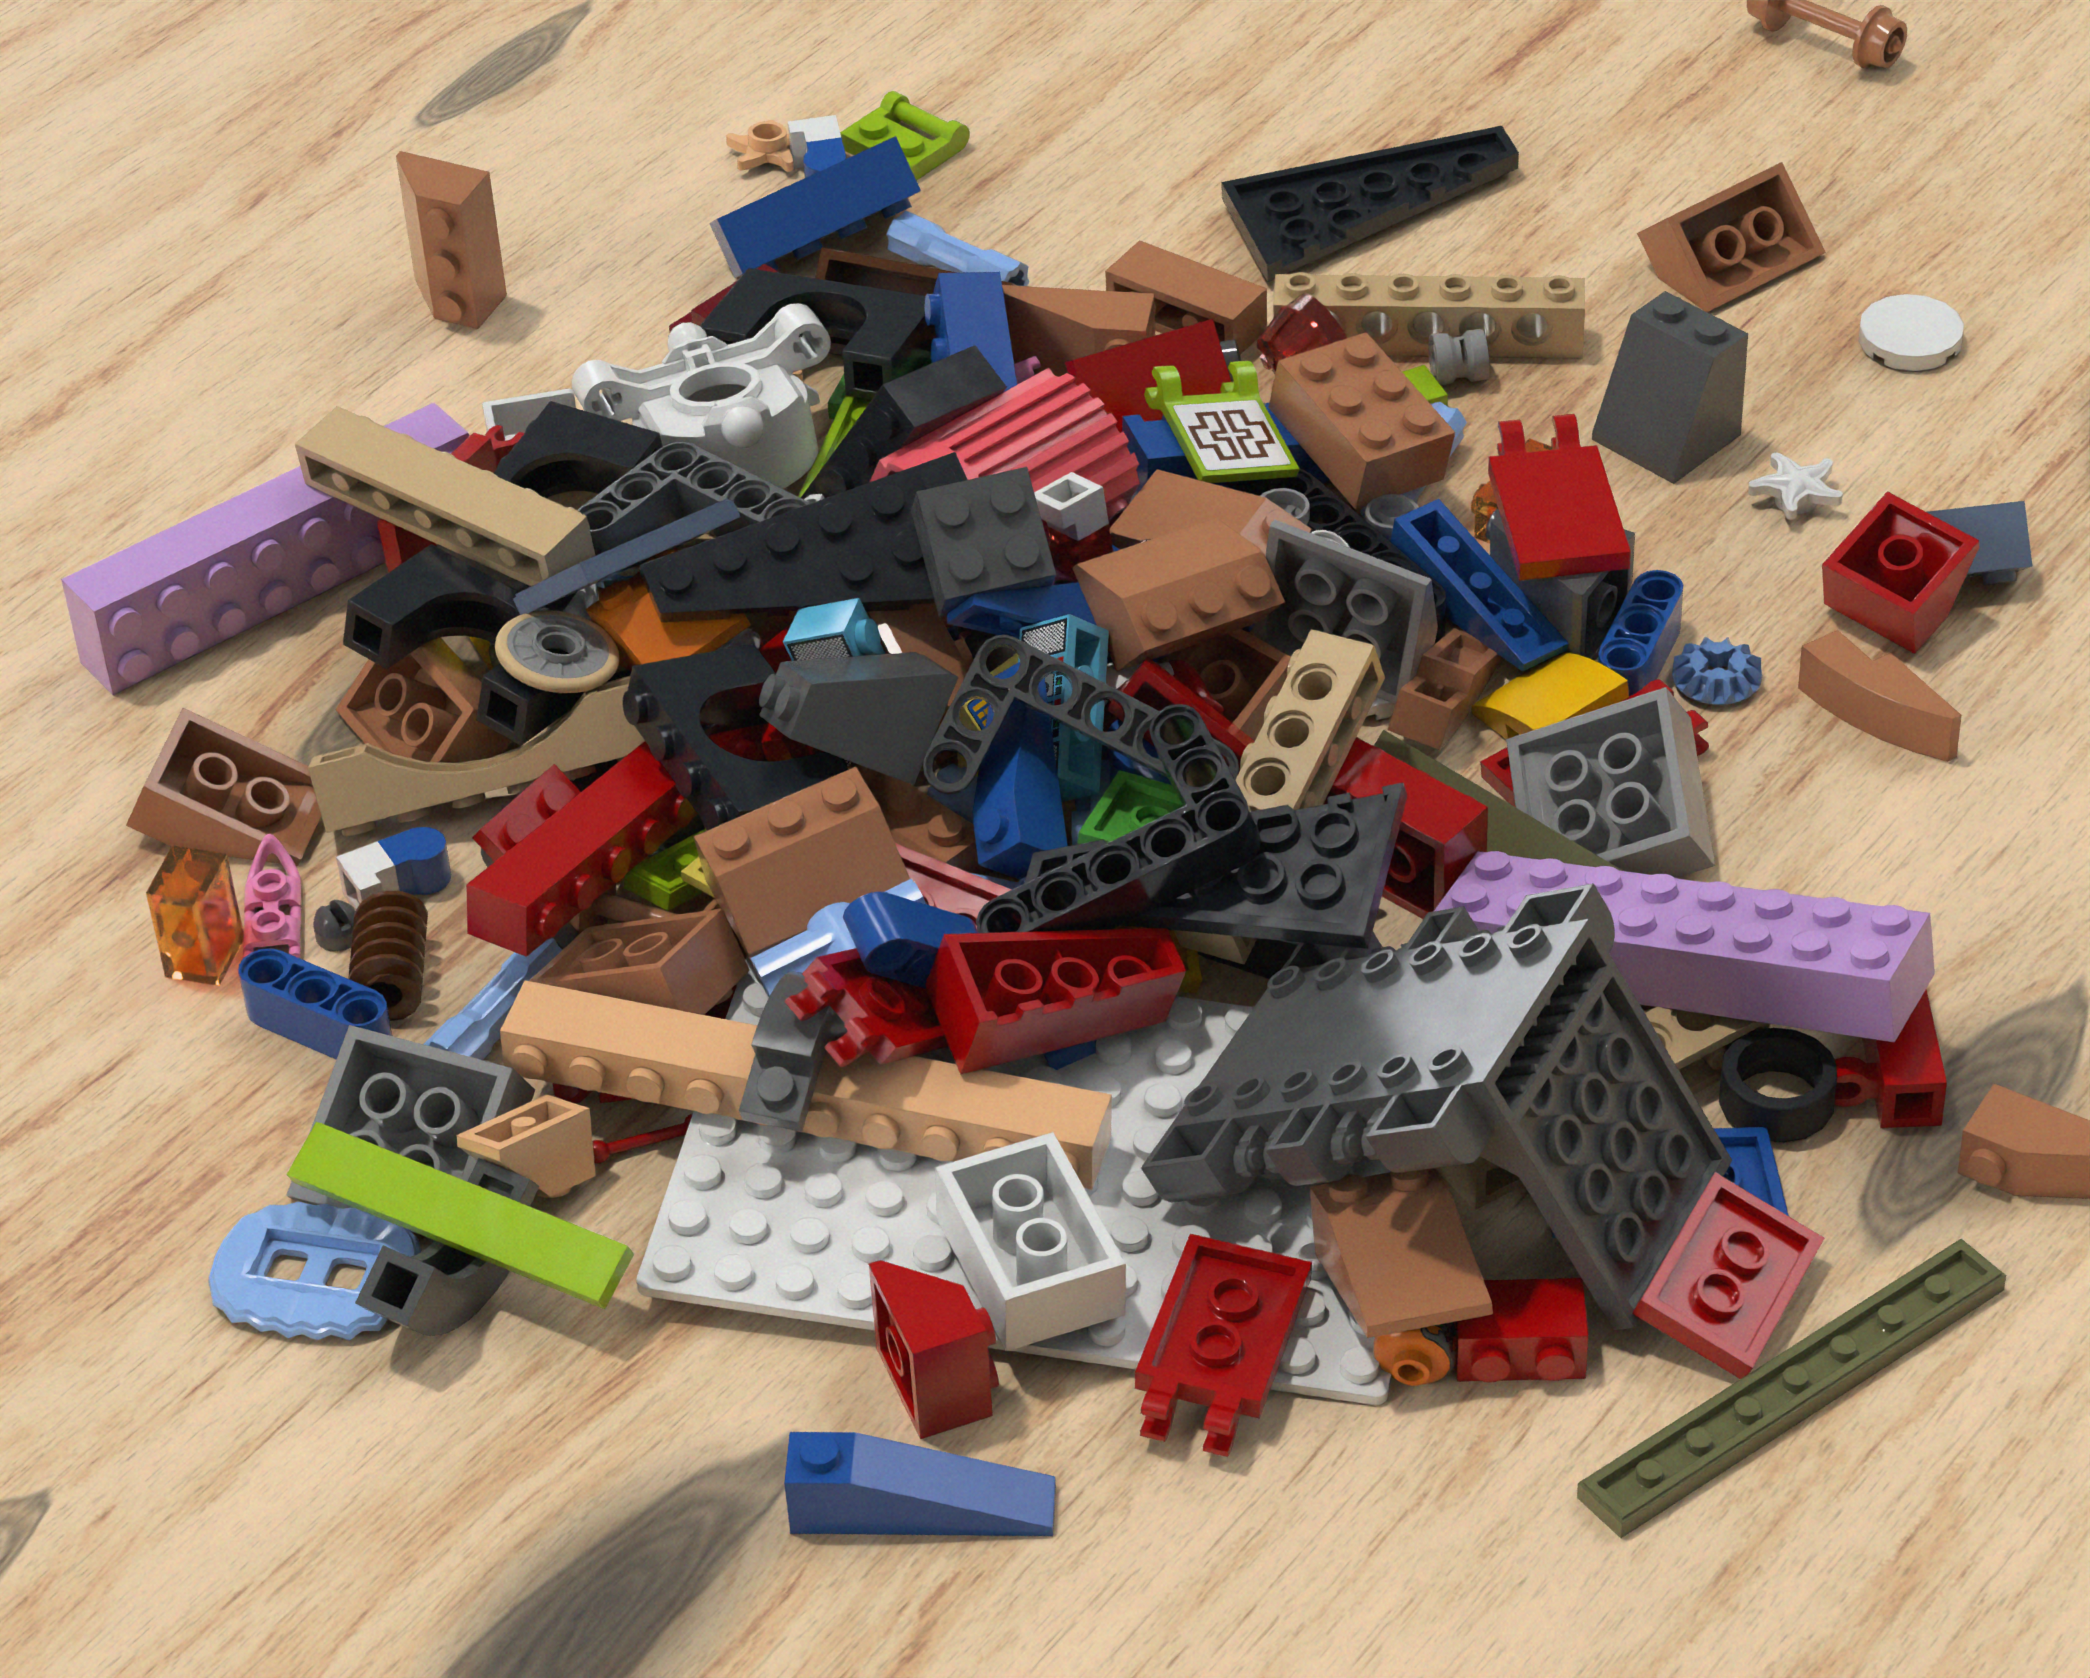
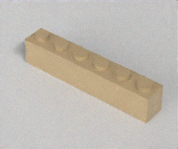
(442, 498)

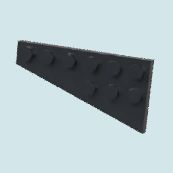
(1330, 204)
(808, 557)
(1308, 883)

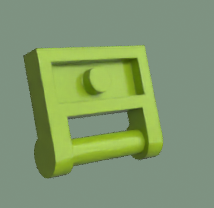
(919, 151)

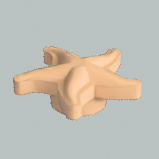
(765, 143)

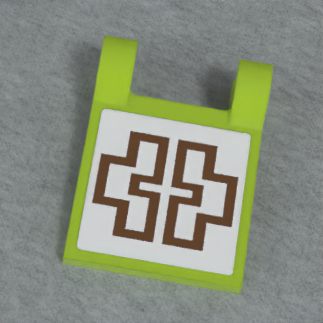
(1223, 433)

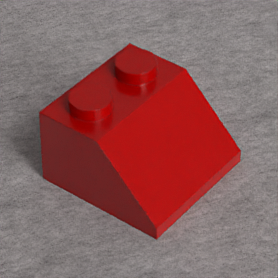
(1898, 572)
(933, 1347)

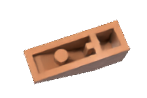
(2026, 1147)

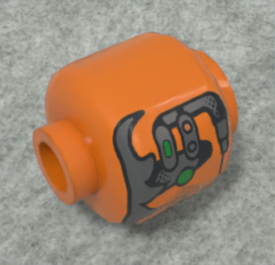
(1424, 1350)

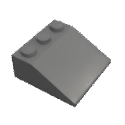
(1348, 597)
(1619, 784)
(412, 1101)

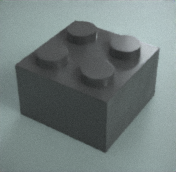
(982, 537)

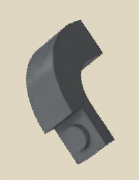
(787, 1058)
(441, 1284)

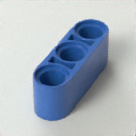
(1644, 629)
(900, 935)
(308, 1001)

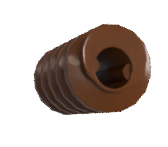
(390, 949)

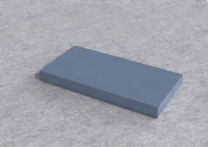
(625, 556)

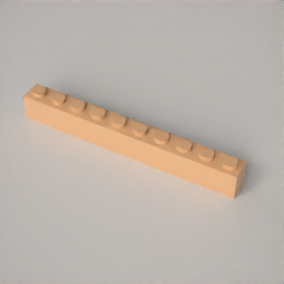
(707, 1060)

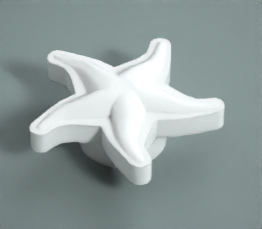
(1797, 487)

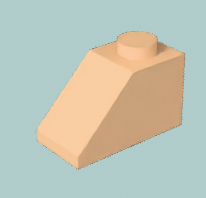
(540, 1141)

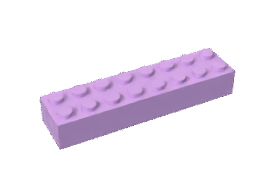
(227, 569)
(1732, 946)

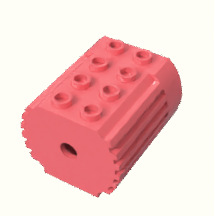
(1038, 426)

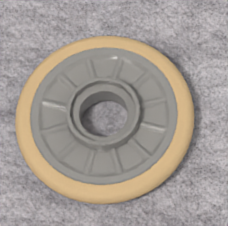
(591, 651)

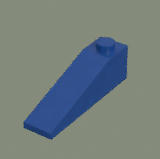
(1476, 588)
(1011, 609)
(1018, 791)
(904, 1489)

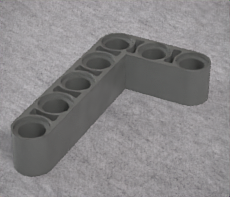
(677, 484)
(1024, 689)

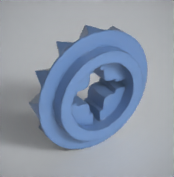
(1717, 685)

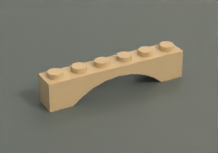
(373, 784)

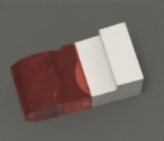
(1075, 521)

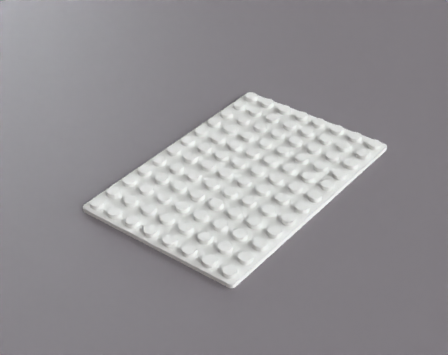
(796, 1217)

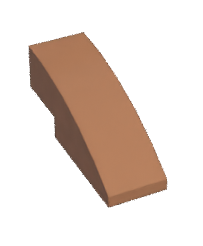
(1444, 689)
(1878, 697)

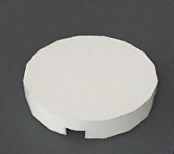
(1911, 332)

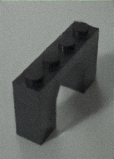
(883, 325)
(905, 412)
(567, 453)
(445, 597)
(709, 693)

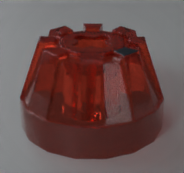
(1297, 329)

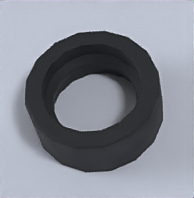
(1779, 1052)

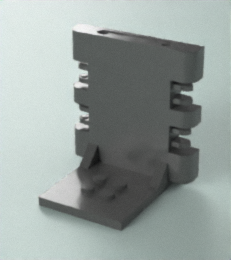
(1459, 1053)

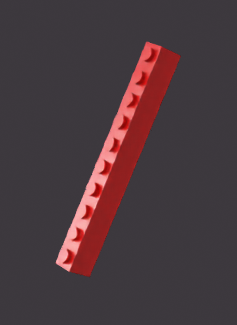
(591, 842)

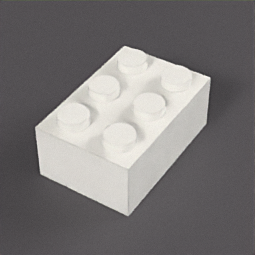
(1030, 1241)

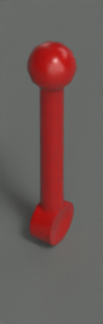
(603, 1150)

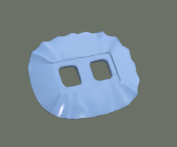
(303, 1306)

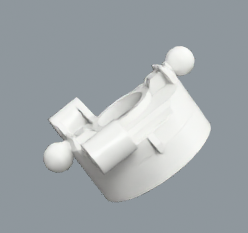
(723, 396)

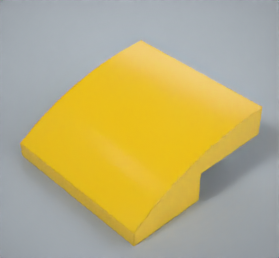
(1551, 693)

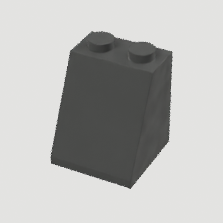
(1674, 388)
(1576, 605)
(862, 707)

